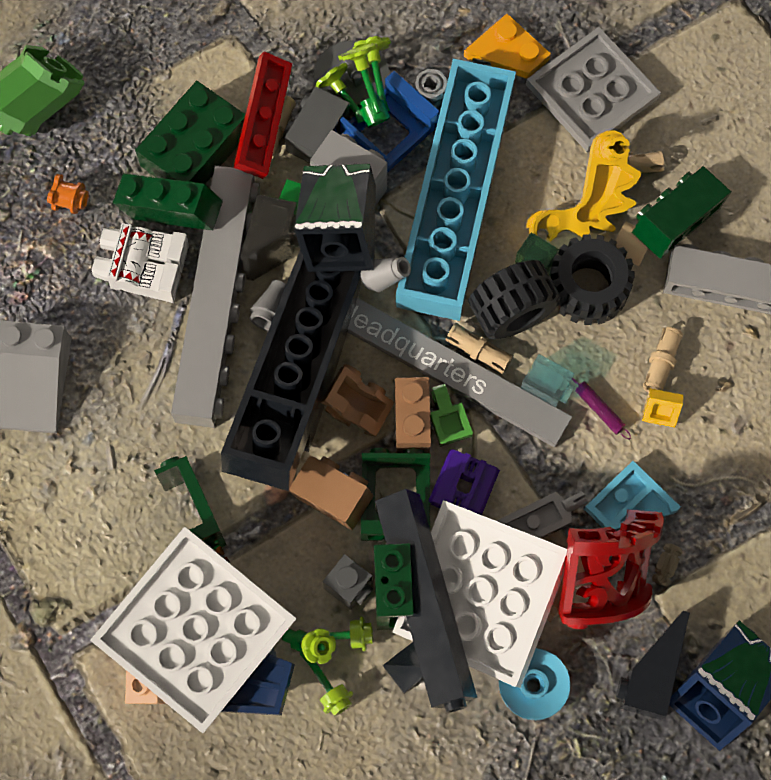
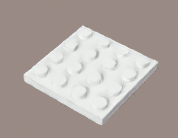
(497, 588)
(193, 629)

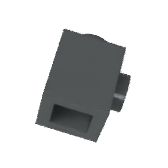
(348, 582)

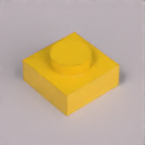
(662, 407)

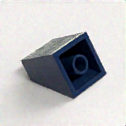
(726, 687)

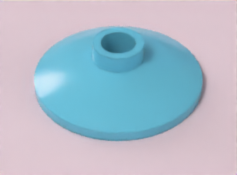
(553, 689)

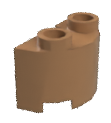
(357, 403)

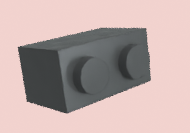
(315, 120)

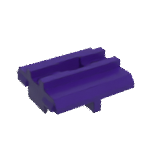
(456, 467)

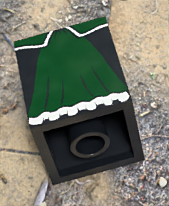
(337, 218)

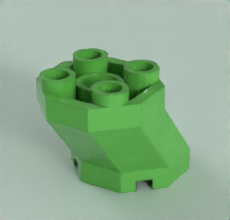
(35, 89)

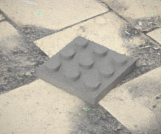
(593, 88)

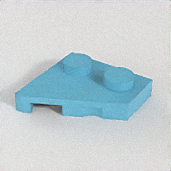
(629, 490)

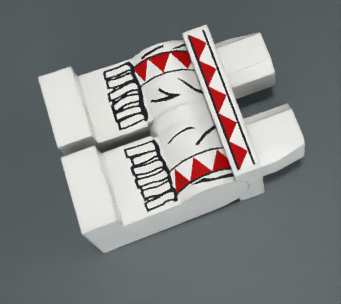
(142, 261)

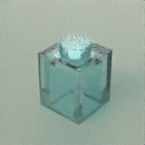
(549, 381)

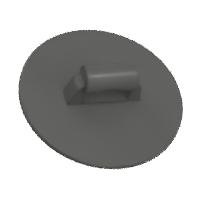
(351, 78)

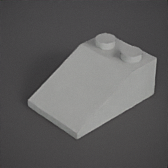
(32, 375)

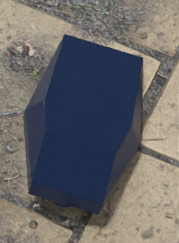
(264, 689)

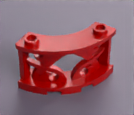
(595, 547)

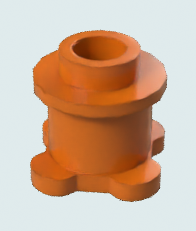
(67, 195)

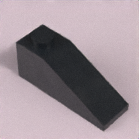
(652, 679)

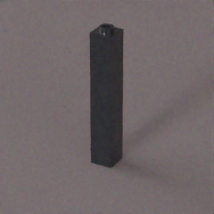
(433, 619)

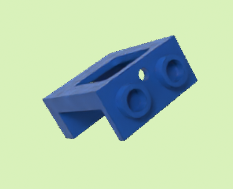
(408, 109)

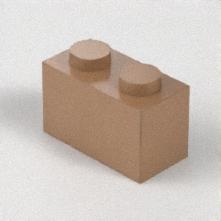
(412, 414)
(331, 491)

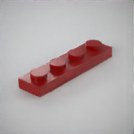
(263, 115)

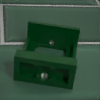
(381, 458)
(179, 471)
(392, 584)

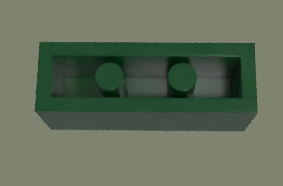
(168, 201)
(680, 211)

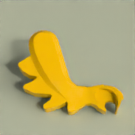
(602, 196)

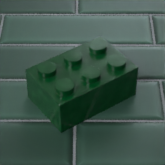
(192, 137)

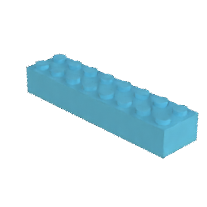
(456, 189)

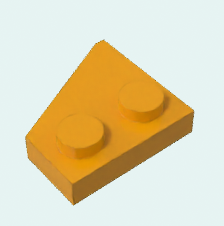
(509, 48)

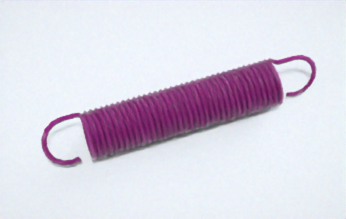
(600, 408)

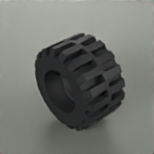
(599, 256)
(514, 299)

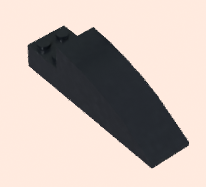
(291, 376)

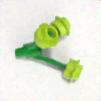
(318, 647)

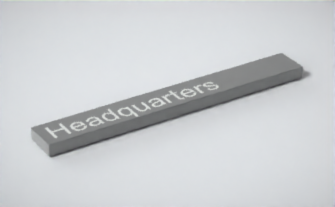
(458, 373)

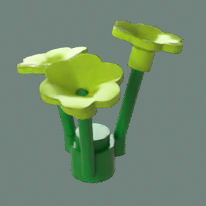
(375, 108)

